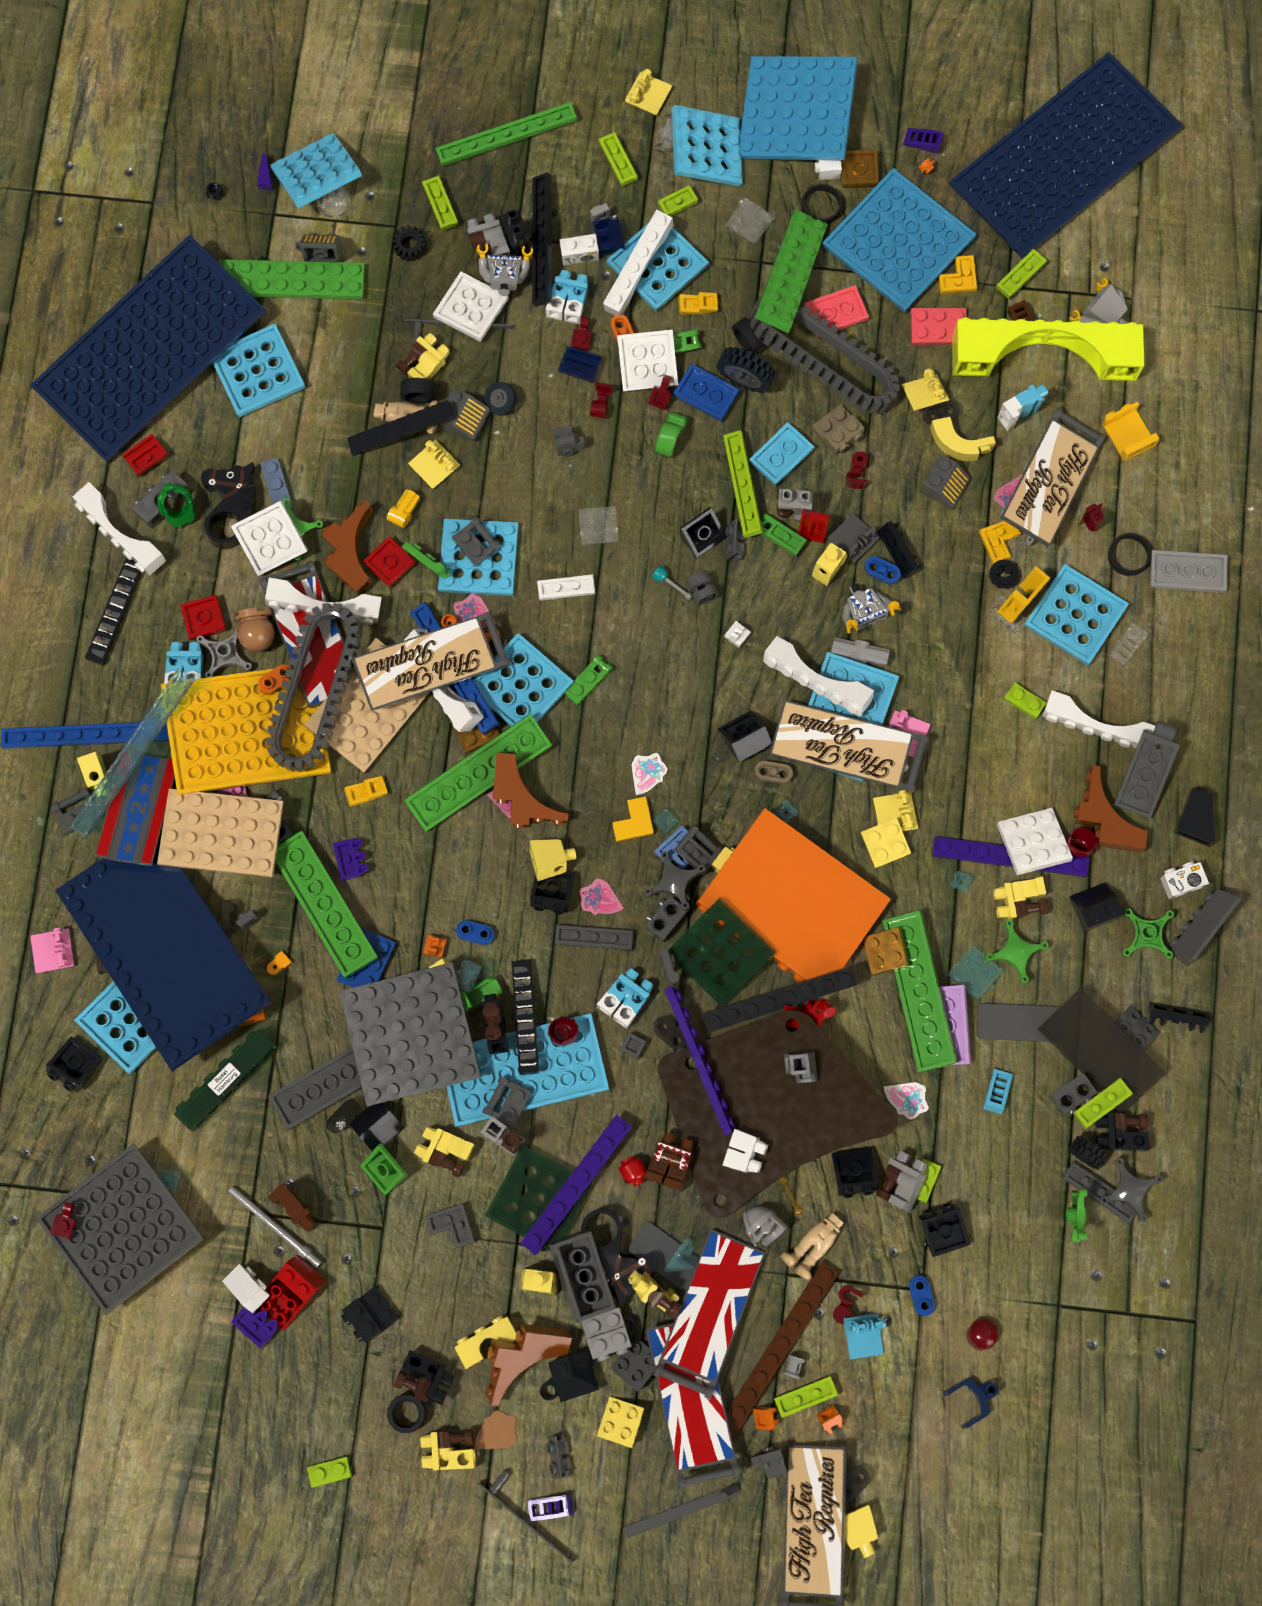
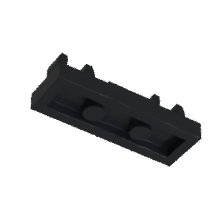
(898, 549)
(1178, 1015)

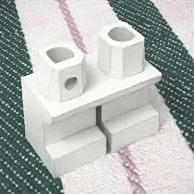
(748, 1144)

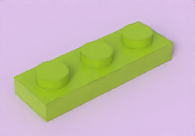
(618, 159)
(440, 203)
(1021, 273)
(1102, 1103)
(806, 1397)

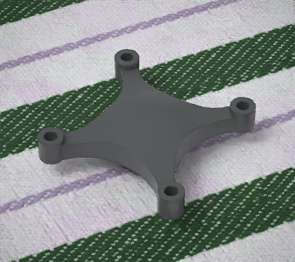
(675, 881)
(1131, 1190)

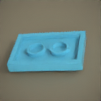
(781, 454)

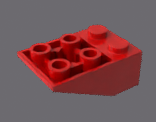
(291, 1291)

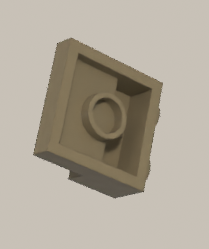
(838, 429)

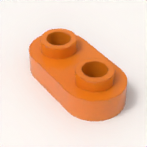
(626, 329)
(275, 678)

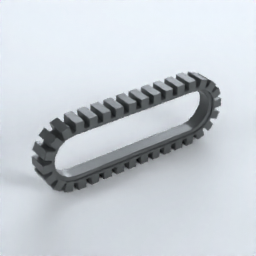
(829, 376)
(351, 641)

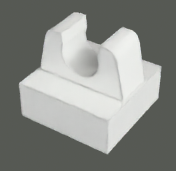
(737, 634)

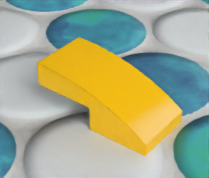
(698, 304)
(365, 791)

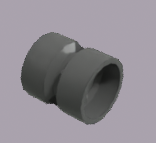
(701, 586)

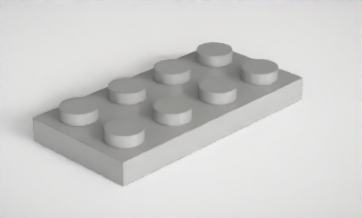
(1188, 571)

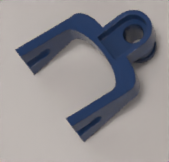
(981, 1395)

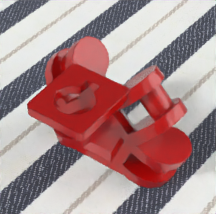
(812, 1010)

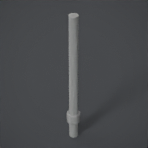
(304, 1251)

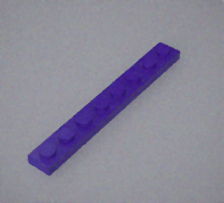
(998, 855)
(703, 1067)
(576, 1185)

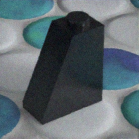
(1197, 818)

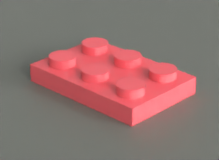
(840, 308)
(934, 325)

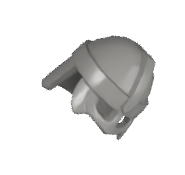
(763, 1225)

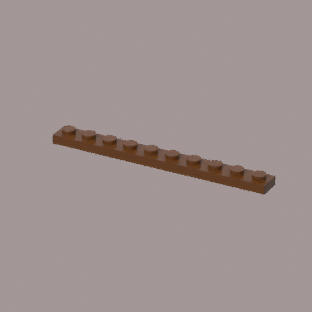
(779, 1347)

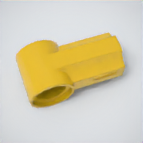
(402, 511)

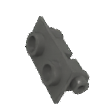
(732, 546)
(559, 1466)

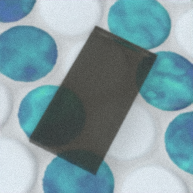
(1100, 1047)

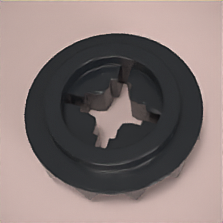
(1009, 568)

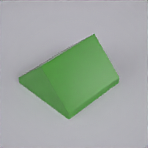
(384, 1169)

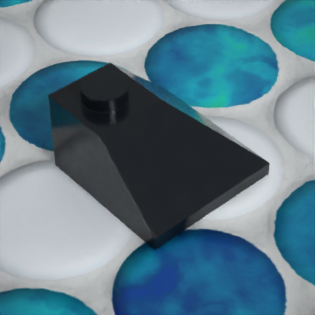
(573, 1376)

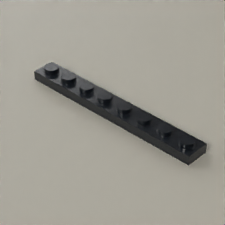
(541, 240)
(778, 998)

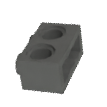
(670, 921)
(1070, 1091)

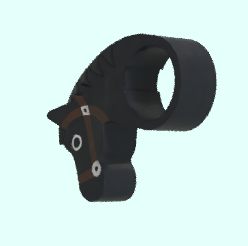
(238, 495)
(617, 1268)

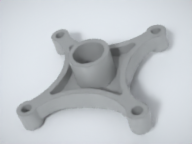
(223, 654)

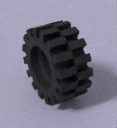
(407, 234)
(1088, 1152)

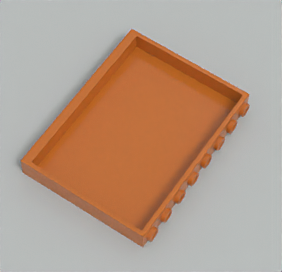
(796, 898)

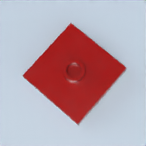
(389, 562)
(203, 617)

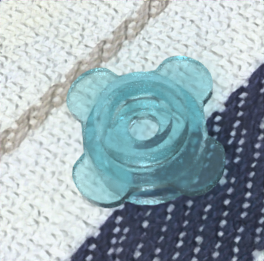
(786, 807)
(962, 886)

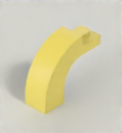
(954, 445)

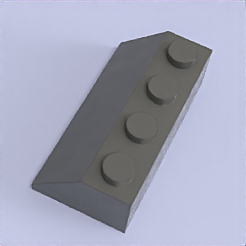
(1203, 926)
(581, 1276)

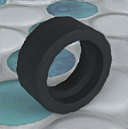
(746, 336)
(417, 390)
(391, 1413)

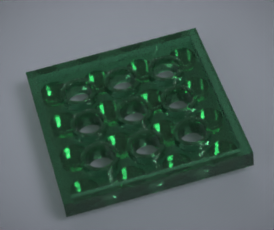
(734, 951)
(515, 1177)

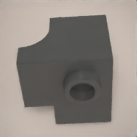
(567, 441)
(802, 1066)
(770, 1461)

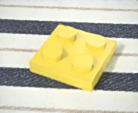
(885, 842)

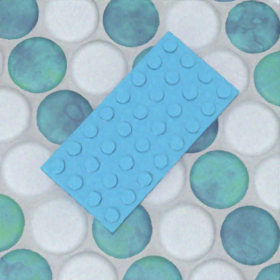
(563, 1073)

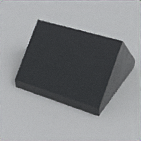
(702, 532)
(376, 1125)

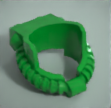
(180, 517)

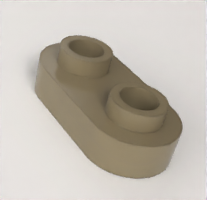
(774, 770)

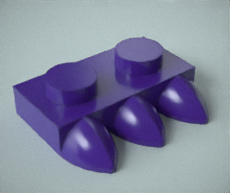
(348, 859)
(254, 1326)

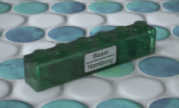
(225, 1080)

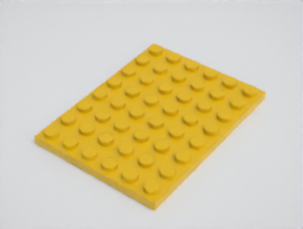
(222, 734)

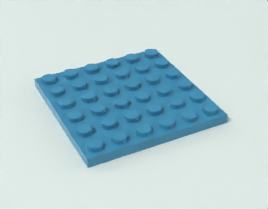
(797, 108)
(899, 240)

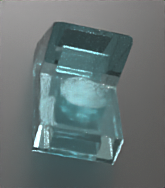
(468, 975)
(677, 1263)

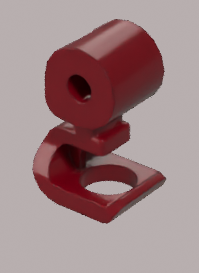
(599, 406)
(858, 464)
(842, 1310)

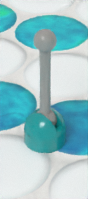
(661, 575)

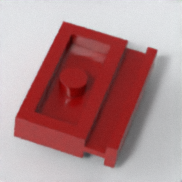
(145, 455)
(813, 526)

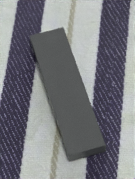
(594, 937)
(1082, 1179)

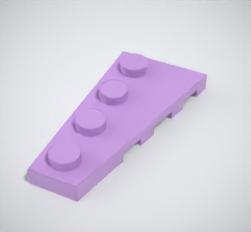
(956, 1011)

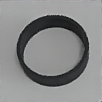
(823, 187)
(1142, 541)

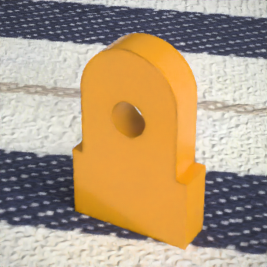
(281, 961)

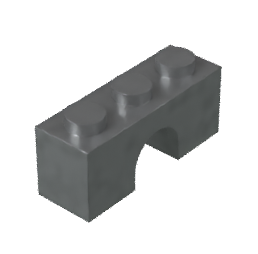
(147, 508)

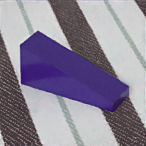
(264, 178)

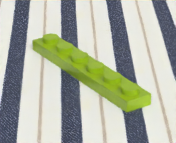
(743, 484)

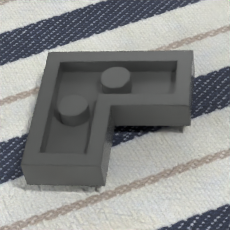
(452, 1219)

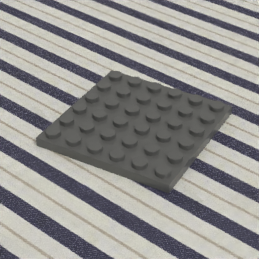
(410, 1034)
(123, 1230)

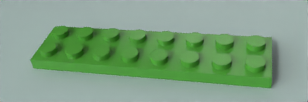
(791, 271)
(298, 278)
(475, 773)
(324, 905)
(922, 996)

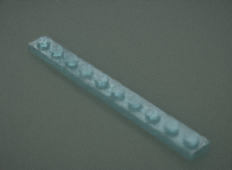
(132, 753)

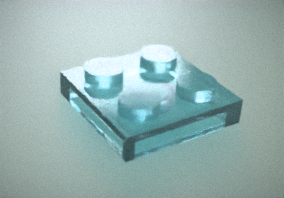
(975, 973)

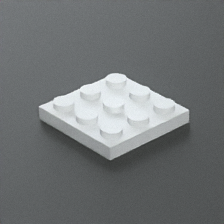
(470, 306)
(647, 359)
(269, 538)
(1034, 841)

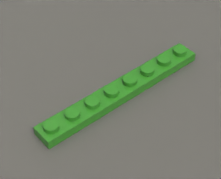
(506, 134)

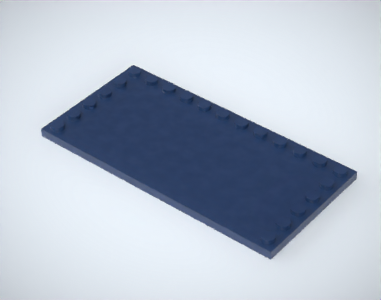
(1065, 155)
(148, 348)
(164, 954)

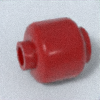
(632, 1171)

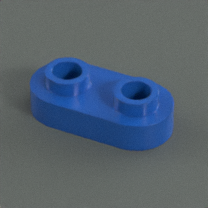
(882, 570)
(474, 933)
(922, 1295)

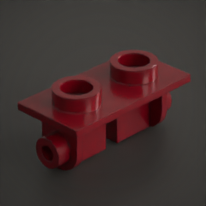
(1092, 517)

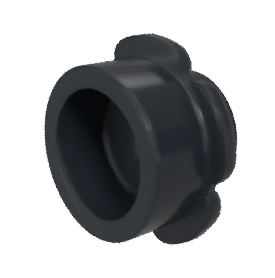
(213, 186)

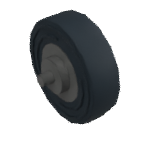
(500, 398)

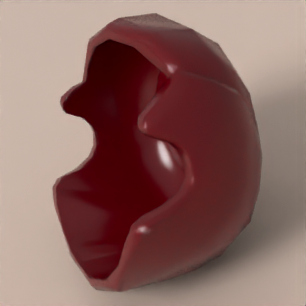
(1082, 842)
(563, 1031)
(982, 1334)

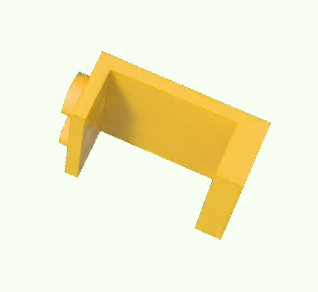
(1128, 431)
(1017, 602)

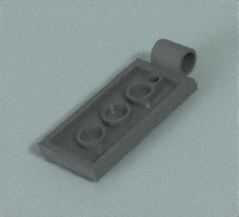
(1148, 770)

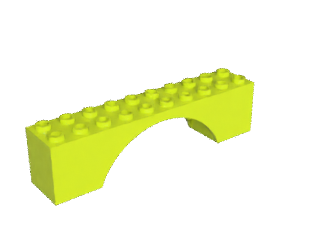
(1109, 348)

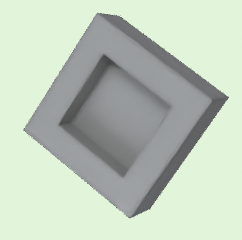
(599, 212)

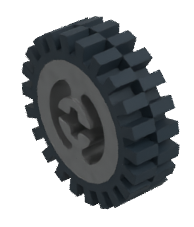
(746, 369)

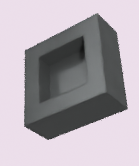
(246, 919)
(633, 1046)

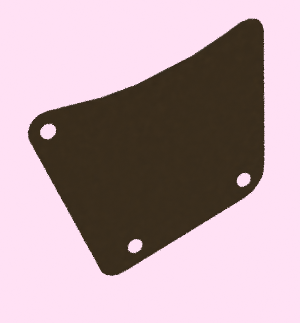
(790, 1117)

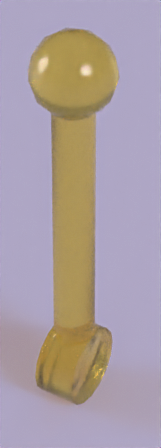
(783, 1181)

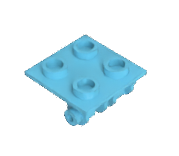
(864, 1335)

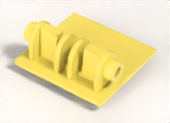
(648, 92)
(925, 391)
(433, 464)
(896, 806)
(620, 1422)

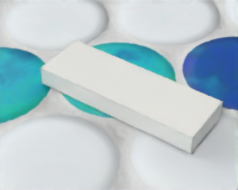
(566, 587)

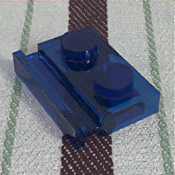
(608, 235)
(579, 364)

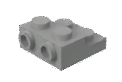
(606, 1334)

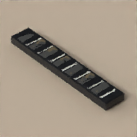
(113, 613)
(525, 1017)

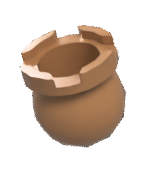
(255, 630)

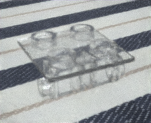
(749, 220)
(598, 525)

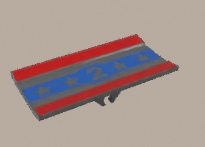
(137, 813)

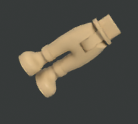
(396, 410)
(819, 1236)

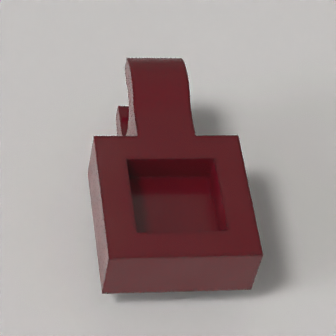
(582, 338)
(660, 395)
(64, 1224)

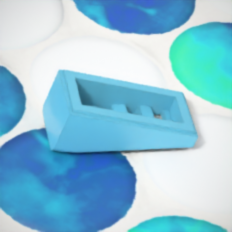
(995, 1106)

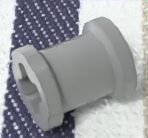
(793, 1367)

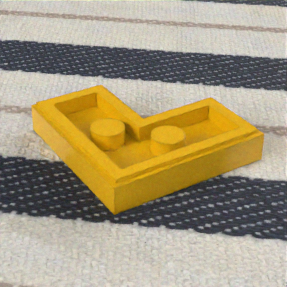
(963, 280)
(995, 537)
(638, 825)

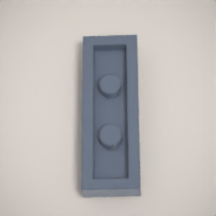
(275, 481)

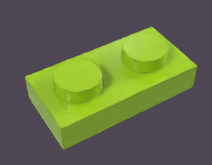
(678, 201)
(1025, 701)
(931, 1172)
(329, 1472)

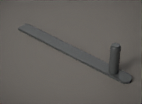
(418, 326)
(493, 1490)
(681, 1511)

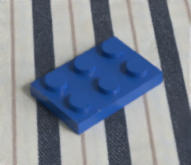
(706, 392)
(375, 970)

